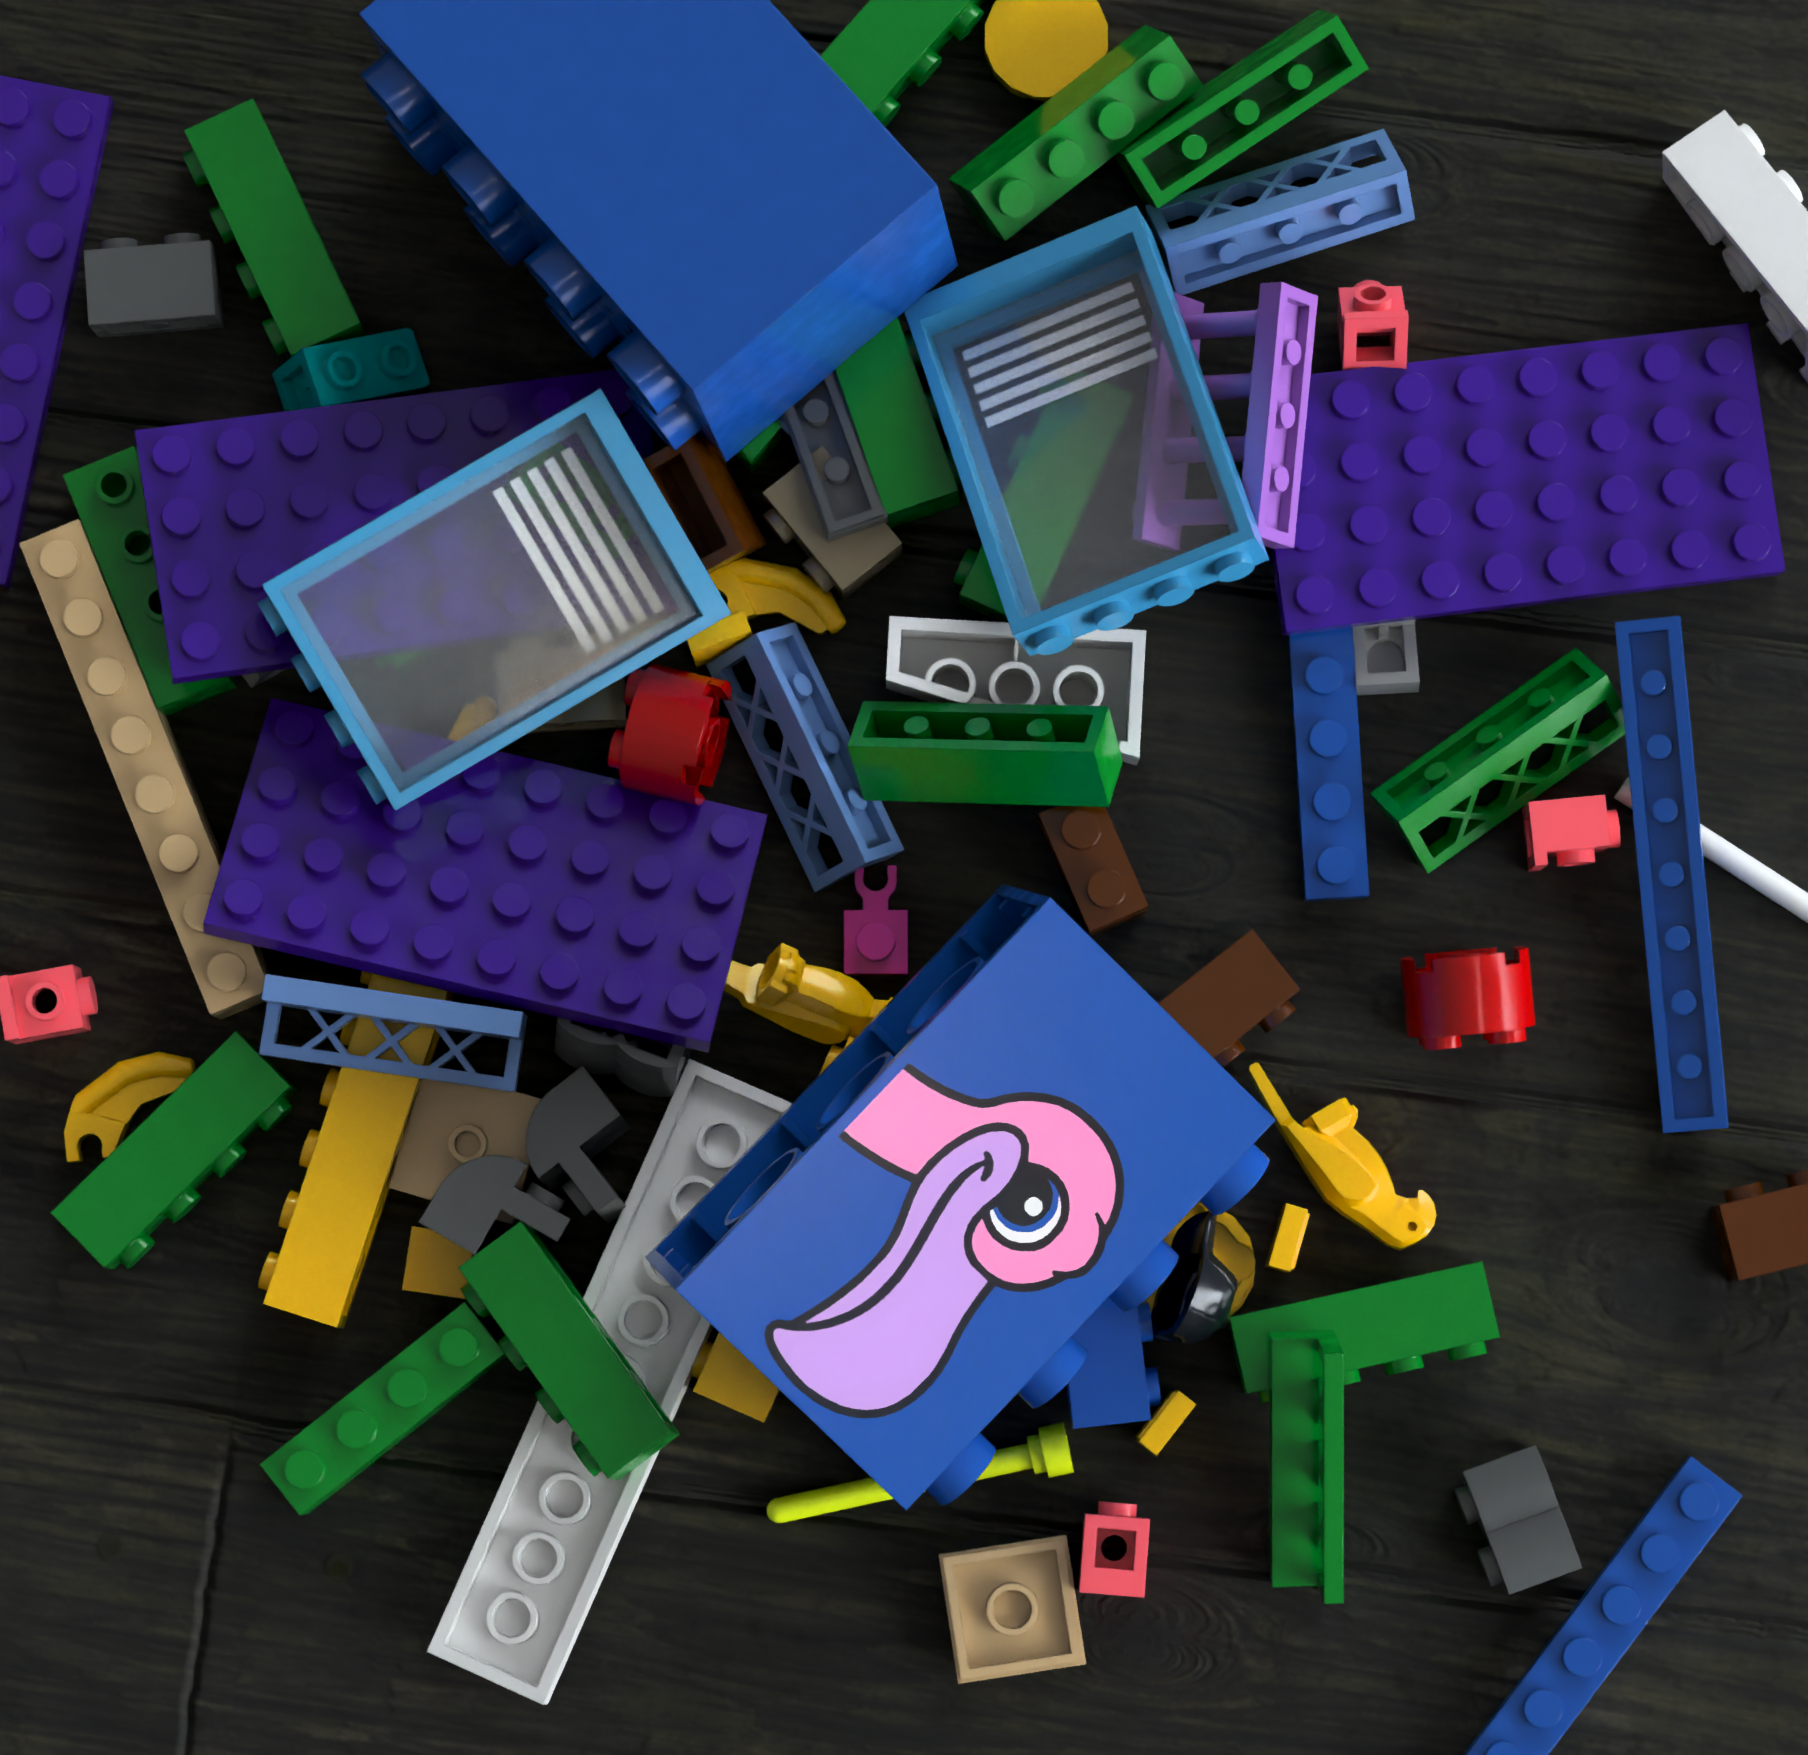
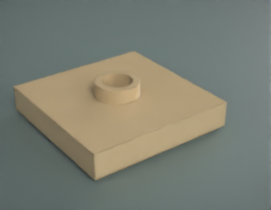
(457, 1125)
(1012, 1609)

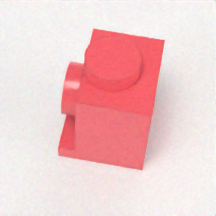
(1372, 311)
(1569, 830)
(70, 1016)
(1118, 1576)

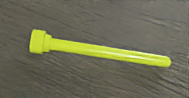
(1043, 1453)

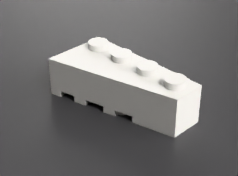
(1754, 211)
(988, 665)

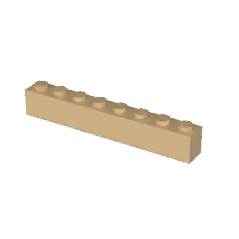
(143, 762)

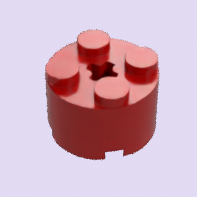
(671, 733)
(1468, 996)

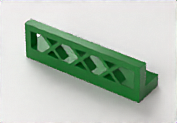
(1499, 749)
(1306, 1462)

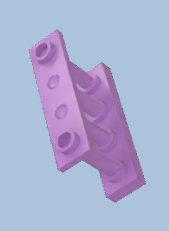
(1276, 397)

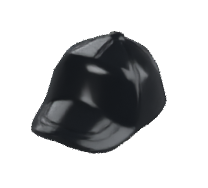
(1198, 1290)

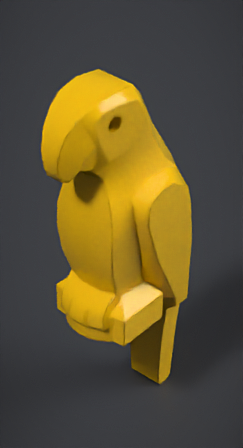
(804, 996)
(1349, 1169)

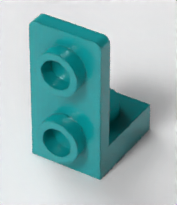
(352, 371)

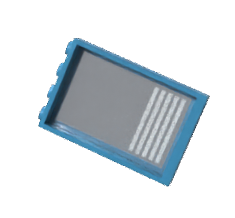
(1084, 433)
(493, 601)

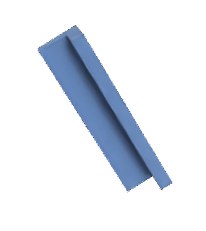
(1285, 218)
(812, 748)
(393, 1008)

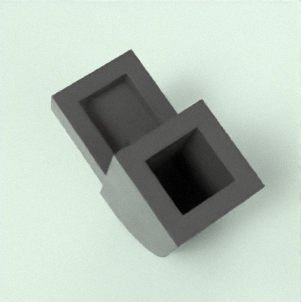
(564, 1136)
(477, 1193)

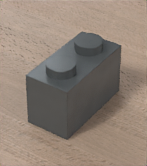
(153, 286)

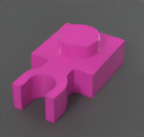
(876, 936)

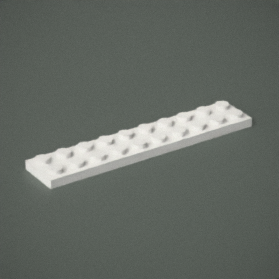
(551, 1517)

